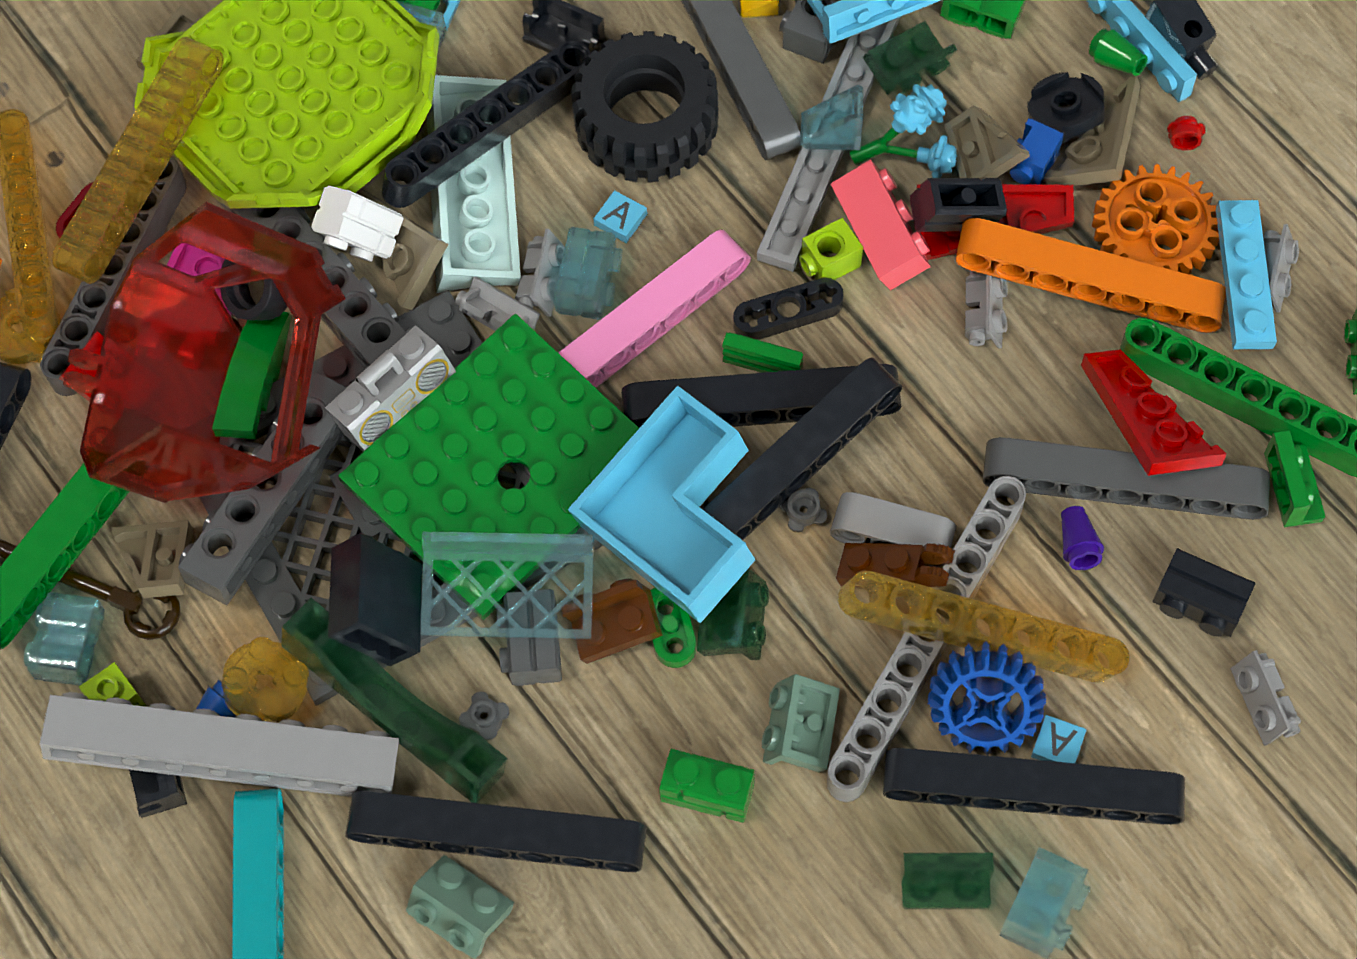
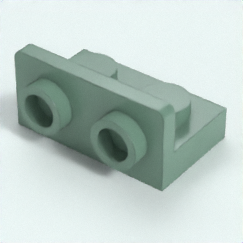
(800, 723)

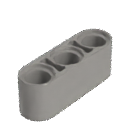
(883, 522)

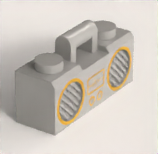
(390, 388)

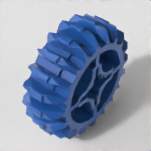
(989, 684)

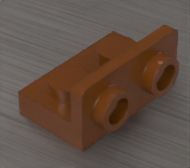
(620, 620)

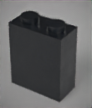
(375, 600)

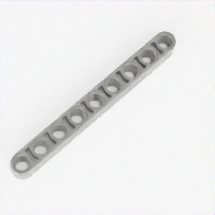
(924, 654)

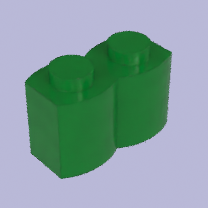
(989, 16)

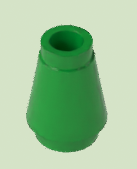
(1116, 52)

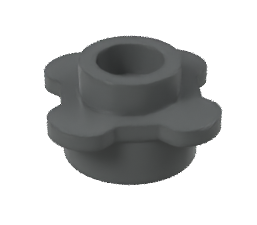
(804, 498)
(487, 727)

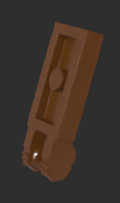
(897, 561)

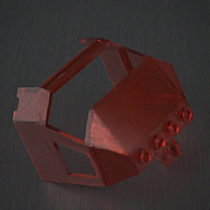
(171, 353)

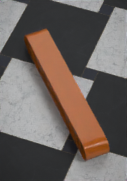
(1091, 275)

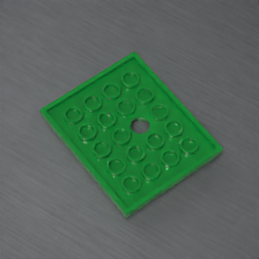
(499, 407)

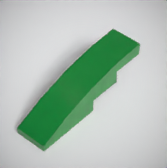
(250, 377)

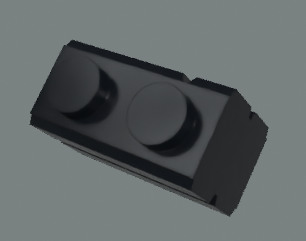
(948, 202)
(1203, 593)

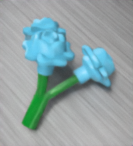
(914, 114)

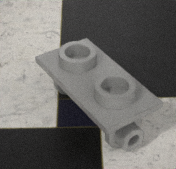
(1280, 254)
(544, 259)
(493, 306)
(990, 318)
(1258, 684)

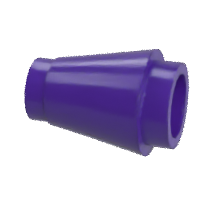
(1079, 539)

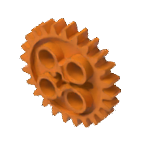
(1157, 221)

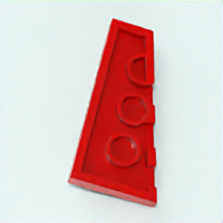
(1028, 208)
(1146, 418)

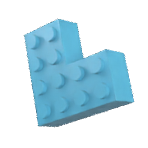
(651, 501)

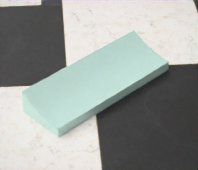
(477, 204)

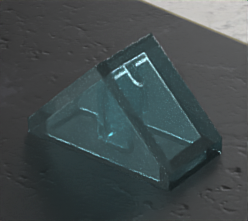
(834, 122)

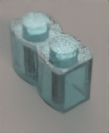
(64, 638)

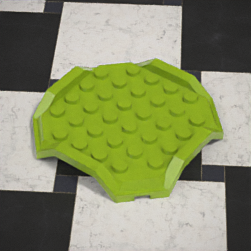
(302, 96)

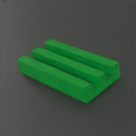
(759, 355)

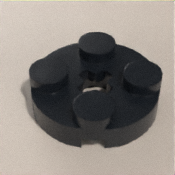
(1075, 120)

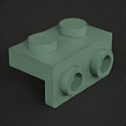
(458, 906)

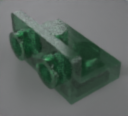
(907, 58)
(737, 620)
(946, 880)

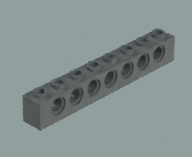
(356, 333)

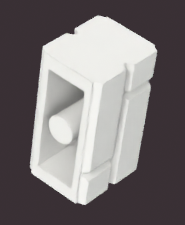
(357, 223)

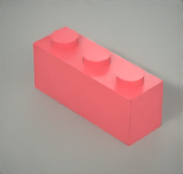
(882, 224)

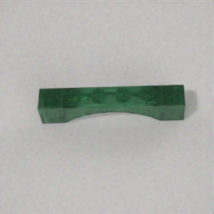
(441, 744)

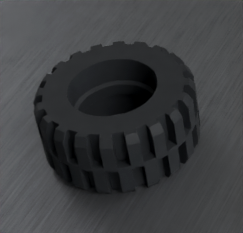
(644, 65)

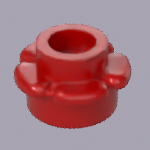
(1185, 133)

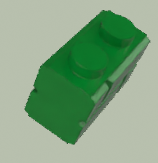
(707, 785)

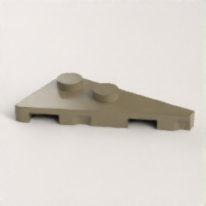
(1101, 151)
(412, 258)

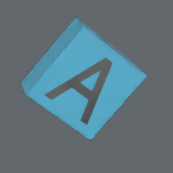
(620, 216)
(1058, 741)

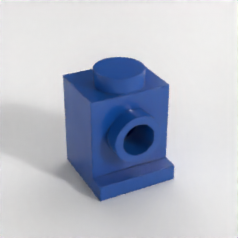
(1044, 148)

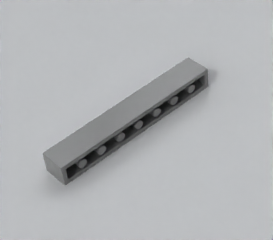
(217, 746)

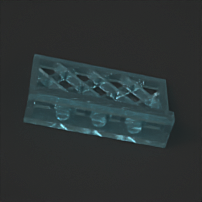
(507, 548)

